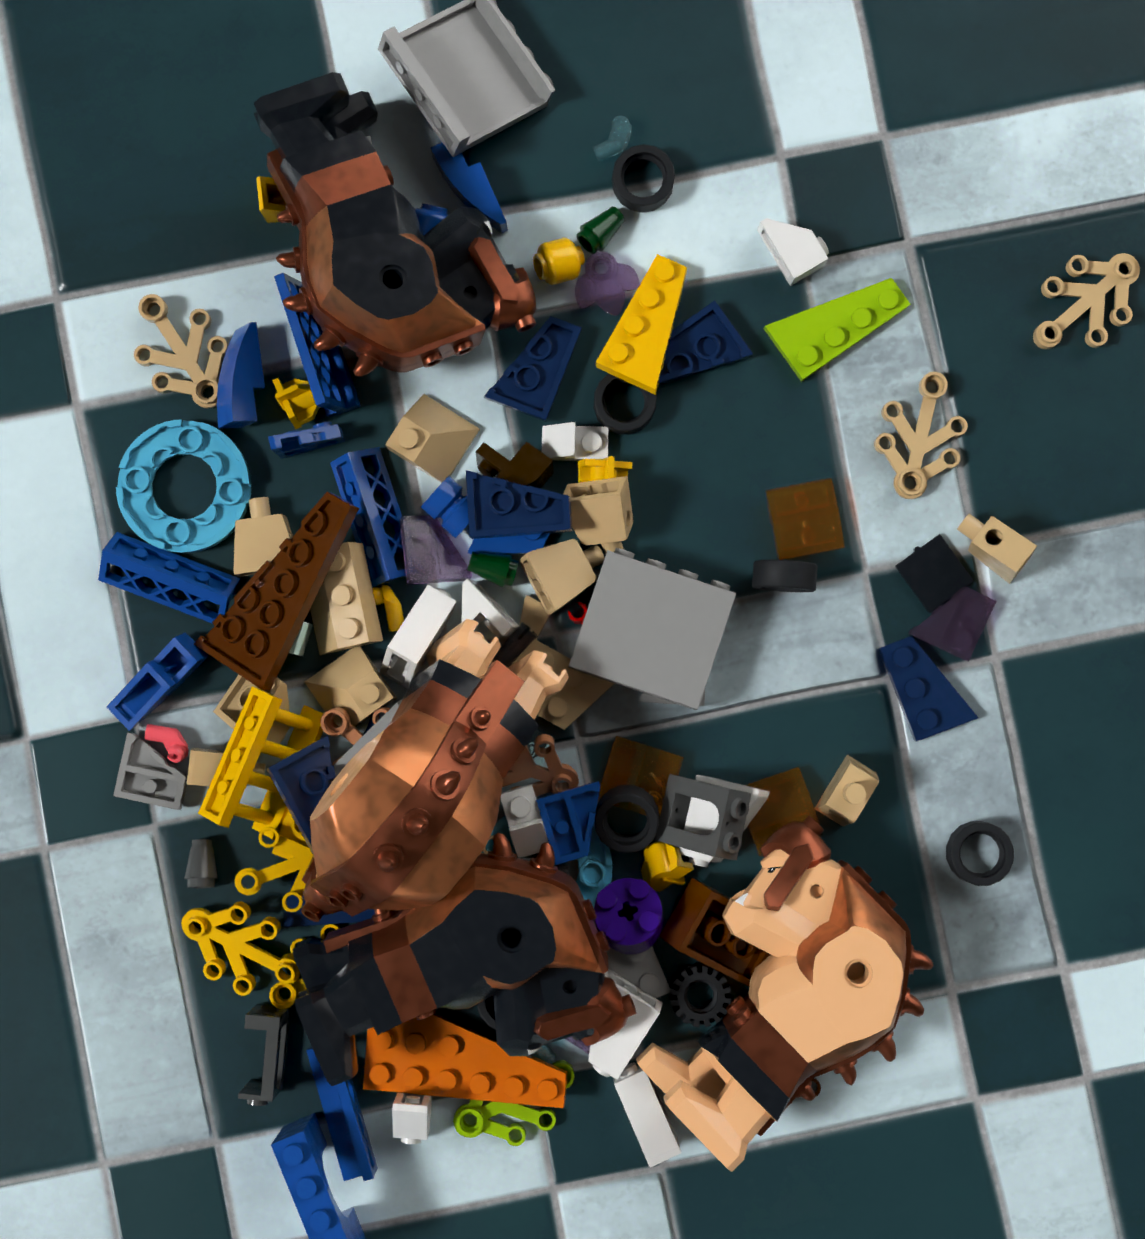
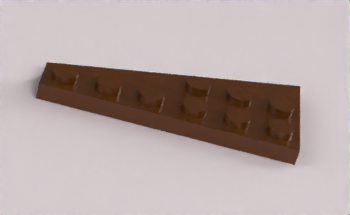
(274, 603)

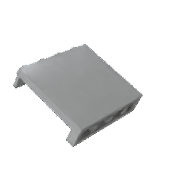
(467, 72)
(652, 628)

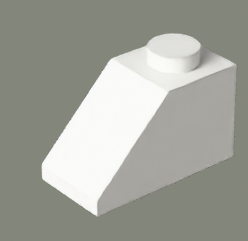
(793, 249)
(411, 1117)

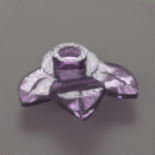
(605, 288)

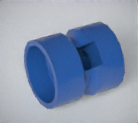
(448, 505)

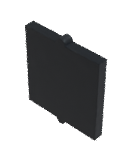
(934, 573)

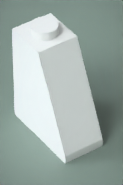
(417, 635)
(704, 816)
(614, 1053)
(647, 1115)

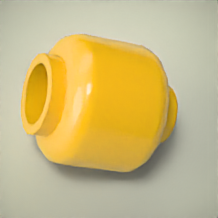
(558, 261)

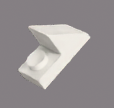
(574, 442)
(480, 605)
(524, 820)

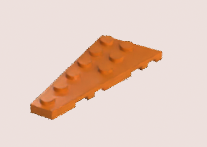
(457, 1062)

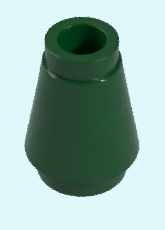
(599, 231)
(494, 567)

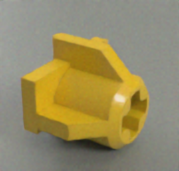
(297, 401)
(602, 469)
(664, 866)

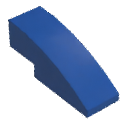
(469, 185)
(239, 379)
(157, 680)

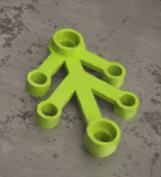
(491, 1109)

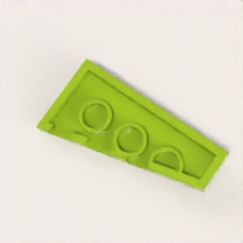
(828, 330)

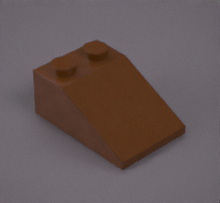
(701, 933)

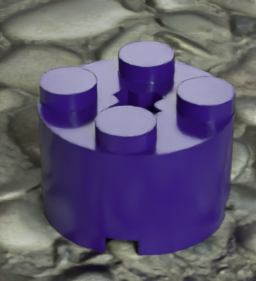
(645, 906)

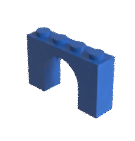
(299, 1155)

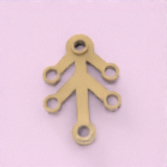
(1091, 297)
(185, 356)
(919, 441)

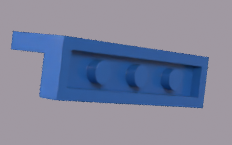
(358, 488)
(167, 572)
(345, 1125)

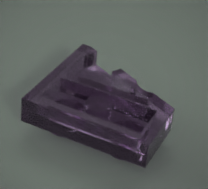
(430, 552)

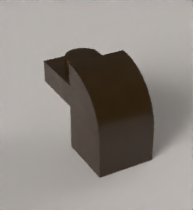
(526, 468)

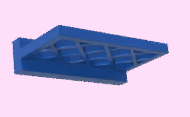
(325, 369)

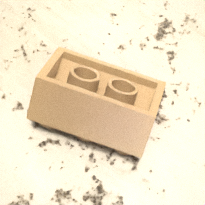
(345, 605)

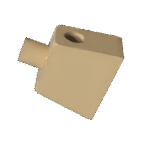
(601, 511)
(258, 537)
(1004, 558)
(561, 572)
(204, 764)
(848, 792)

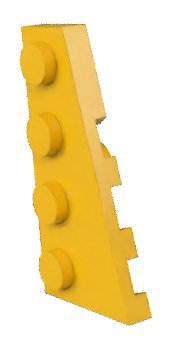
(642, 334)

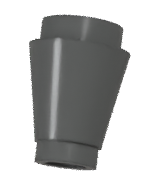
(201, 865)

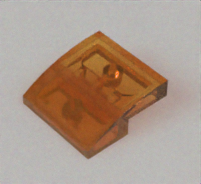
(805, 518)
(639, 766)
(786, 803)

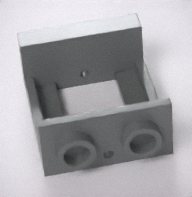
(732, 810)
(276, 1024)

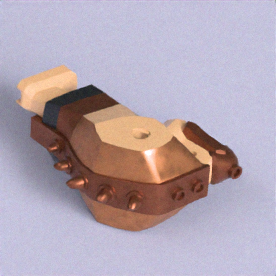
(429, 786)
(810, 1005)

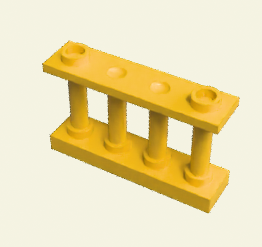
(241, 757)

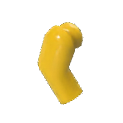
(392, 606)

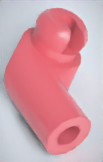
(172, 740)

